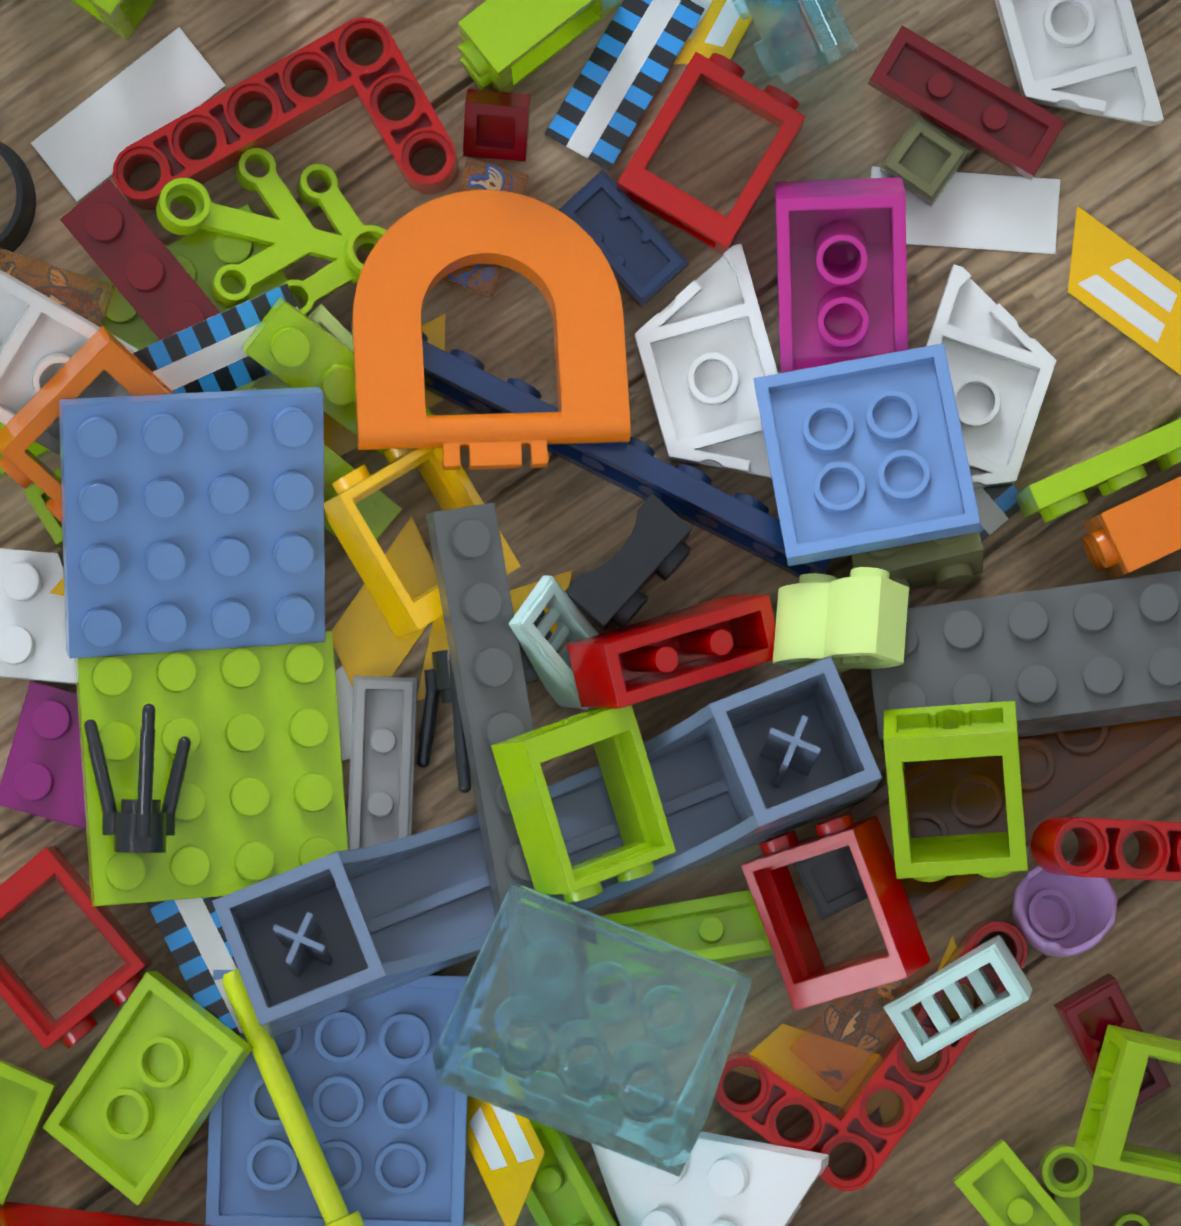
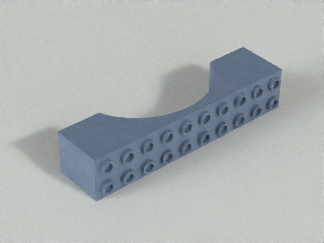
(426, 901)

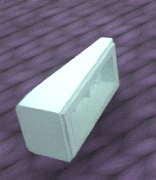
(572, 627)
(993, 951)

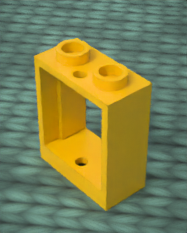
(450, 489)

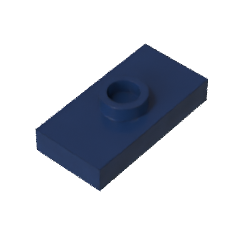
(630, 242)

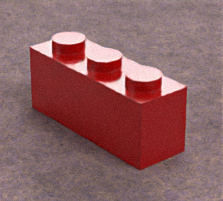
(673, 651)

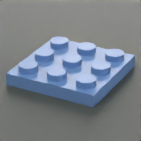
(866, 454)

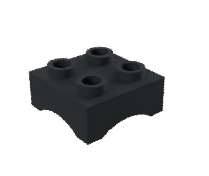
(653, 548)

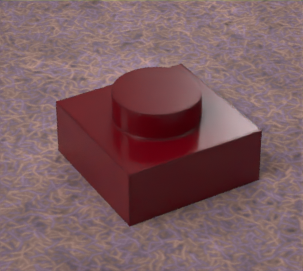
(496, 125)

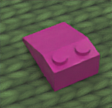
(840, 270)

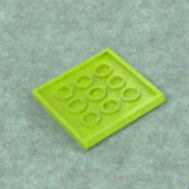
(258, 772)

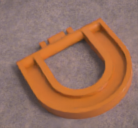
(585, 313)

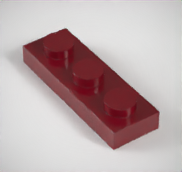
(966, 102)
(138, 262)

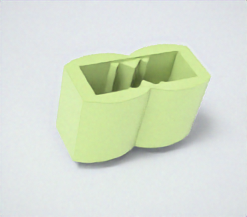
(848, 618)

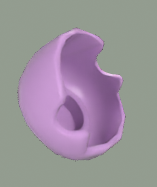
(1063, 912)

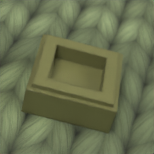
(924, 160)

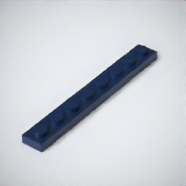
(628, 465)

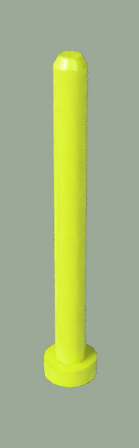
(289, 1108)

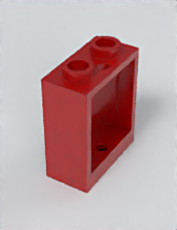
(677, 206)
(788, 928)
(118, 987)

